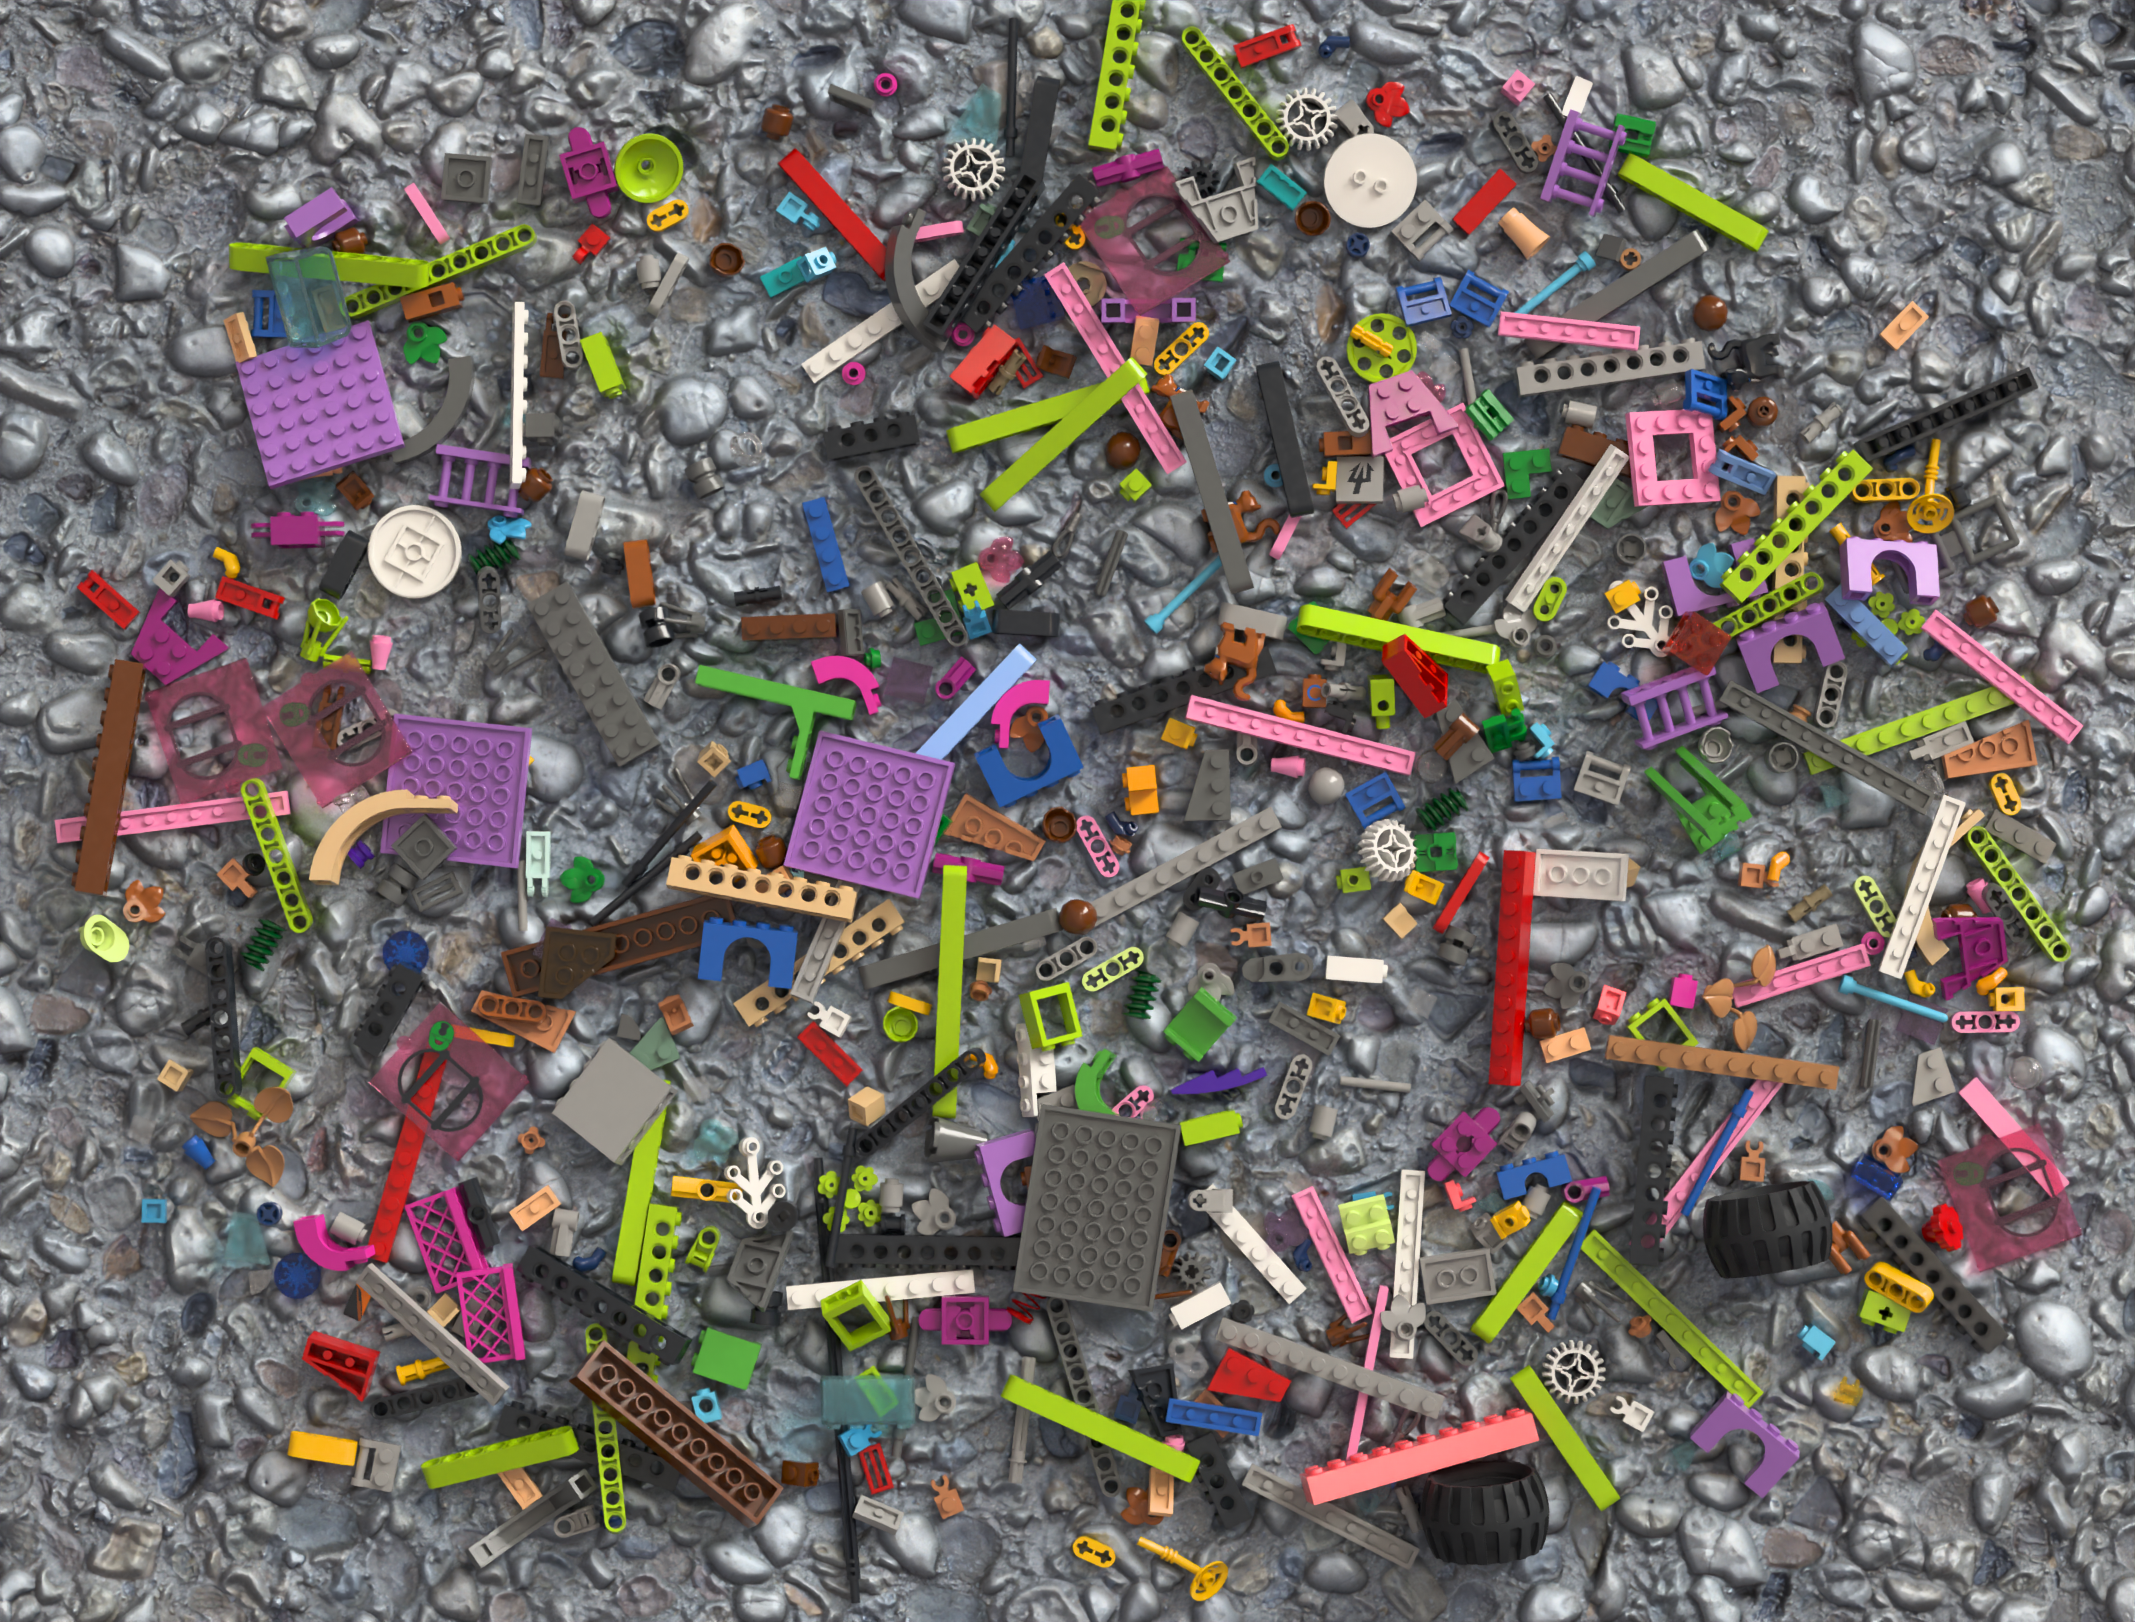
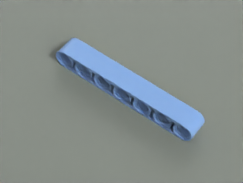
(978, 704)

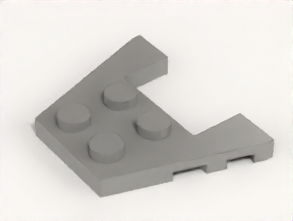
(1226, 213)

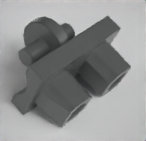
(1538, 1098)

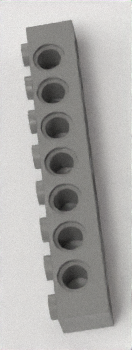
(1529, 386)

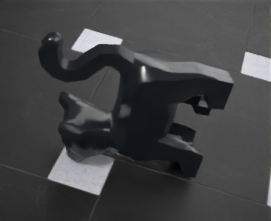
(1753, 359)

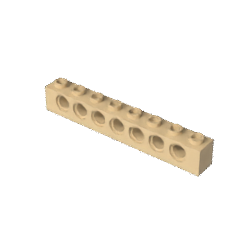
(1782, 487)
(842, 911)
(886, 911)

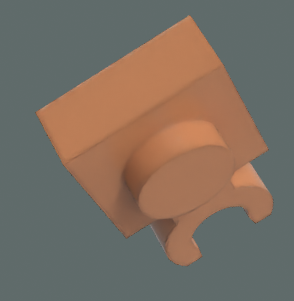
(1754, 876)
(1256, 935)
(1752, 1166)
(947, 1500)

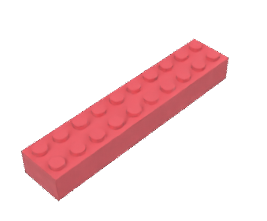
(1418, 1457)

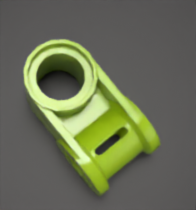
(703, 1252)

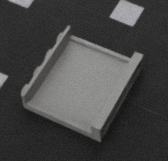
(614, 1101)

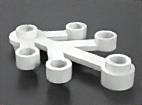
(1644, 623)
(754, 1186)

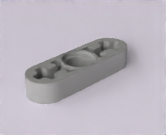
(668, 284)
(350, 731)
(1305, 1072)

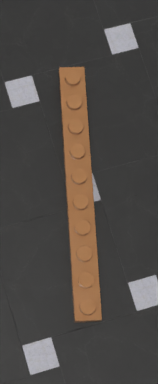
(1721, 1062)

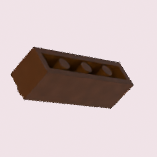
(1590, 448)
(789, 627)

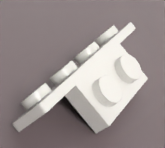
(1035, 1072)

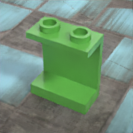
(1199, 1025)
(726, 1358)

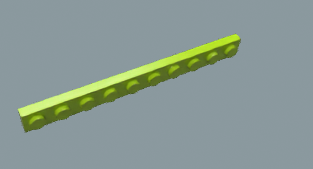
(1918, 725)
(1670, 1318)

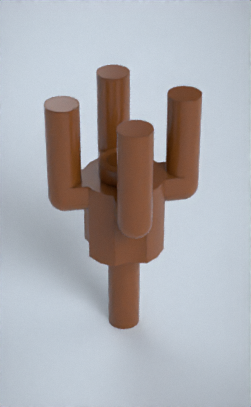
(1385, 601)
(1840, 1242)

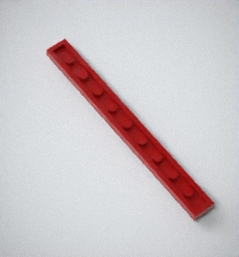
(404, 1164)

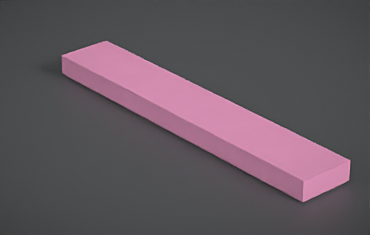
(1569, 331)
(1804, 974)
(2000, 1124)
(1332, 1254)

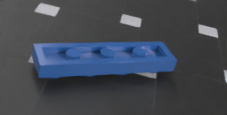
(825, 544)
(1213, 1416)

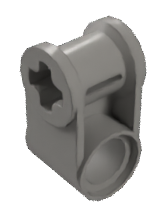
(1352, 118)
(1480, 534)
(1515, 1135)
(1215, 1200)
(578, 1521)

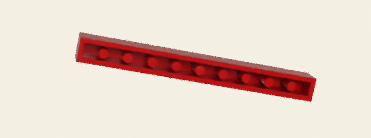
(1512, 968)

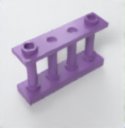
(1568, 146)
(471, 459)
(1658, 690)

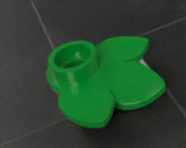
(425, 346)
(578, 879)

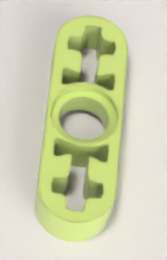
(1885, 908)
(1130, 965)

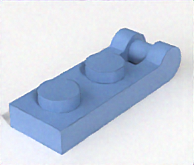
(1742, 472)

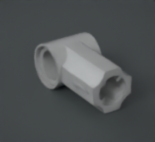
(1422, 613)
(661, 687)
(1246, 742)
(564, 1226)

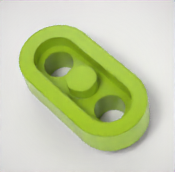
(1549, 599)

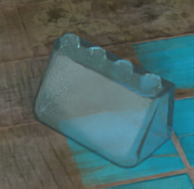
(309, 296)
(868, 1401)

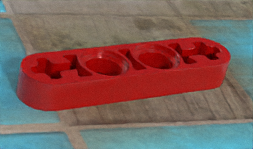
(1460, 892)

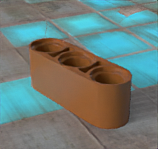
(639, 573)
(502, 1003)

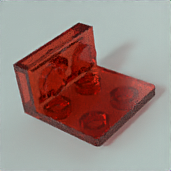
(1697, 642)

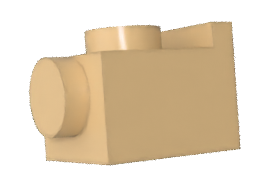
(714, 758)

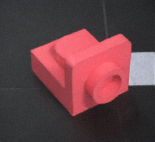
(1609, 1005)
(1454, 1193)

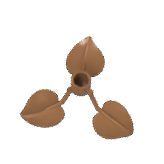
(1720, 996)
(264, 1162)

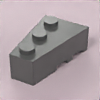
(1470, 755)
(1212, 789)

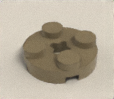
(1095, 278)

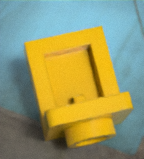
(1623, 595)
(1423, 887)

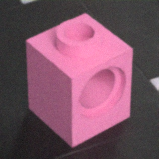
(1517, 87)

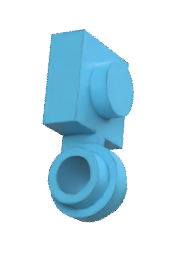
(794, 209)

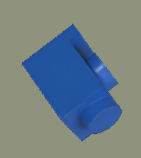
(753, 775)

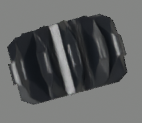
(1209, 182)

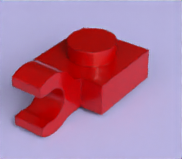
(592, 242)

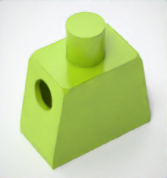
(1381, 688)

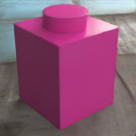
(1682, 991)

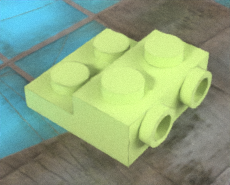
(1366, 1224)

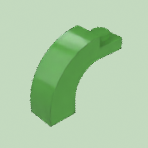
(1088, 1083)

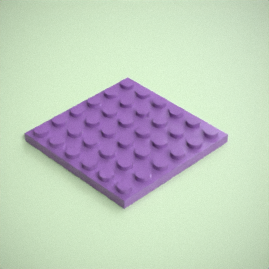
(320, 406)
(480, 770)
(869, 814)

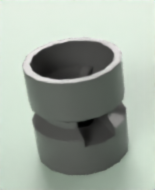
(704, 478)
(1629, 549)
(1781, 757)
(397, 884)
(1453, 953)

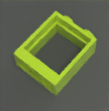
(603, 365)
(1654, 1006)
(1034, 1022)
(272, 1063)
(1210, 1127)
(855, 1295)

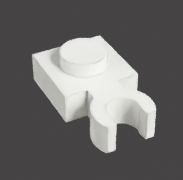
(832, 1020)
(1635, 1414)

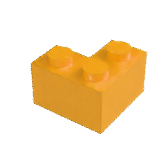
(1141, 790)
(726, 848)

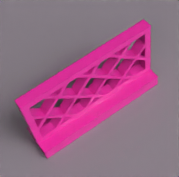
(464, 1229)
(510, 1306)

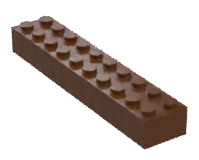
(110, 778)
(637, 941)
(676, 1434)

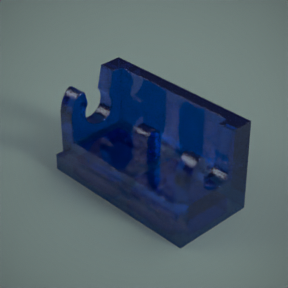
(1876, 1176)

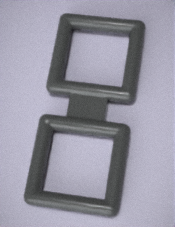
(1957, 542)

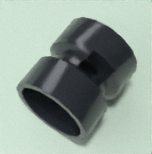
(657, 631)
(783, 1215)
(771, 1315)

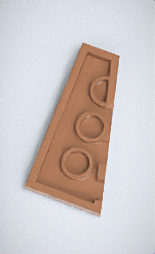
(1999, 752)
(986, 826)
(546, 1034)

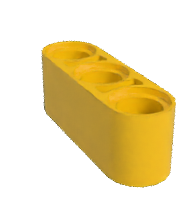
(1895, 487)
(1910, 1287)
(322, 1448)

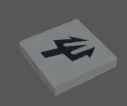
(1359, 480)

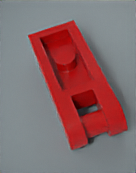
(1266, 46)
(248, 597)
(109, 600)

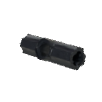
(1029, 580)
(1230, 903)
(474, 1197)

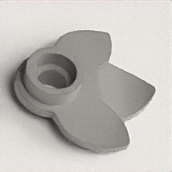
(1515, 622)
(1217, 985)
(930, 1211)
(1403, 1314)
(929, 1398)

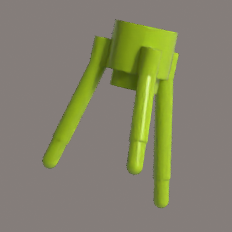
(311, 647)

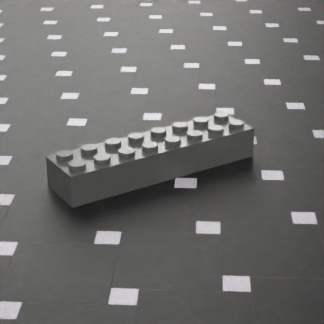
(594, 674)

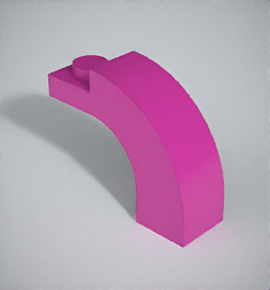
(842, 667)
(1018, 696)
(319, 1246)

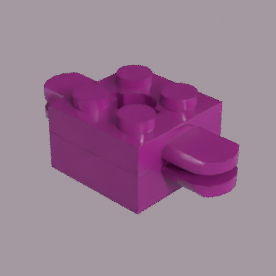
(589, 172)
(297, 531)
(1463, 1143)
(965, 1319)

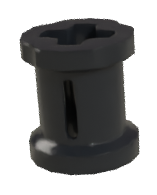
(1957, 495)
(893, 1224)

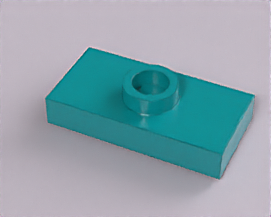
(1281, 187)
(782, 278)

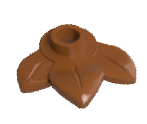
(1738, 516)
(1896, 522)
(1028, 729)
(144, 899)
(1897, 1149)
(1138, 1509)

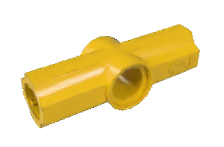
(690, 1188)

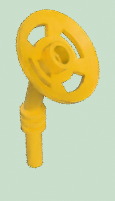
(1926, 501)
(1202, 1576)

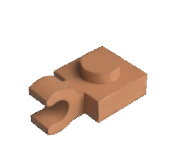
(235, 876)
(1533, 1310)

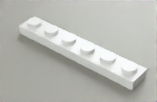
(1258, 1252)

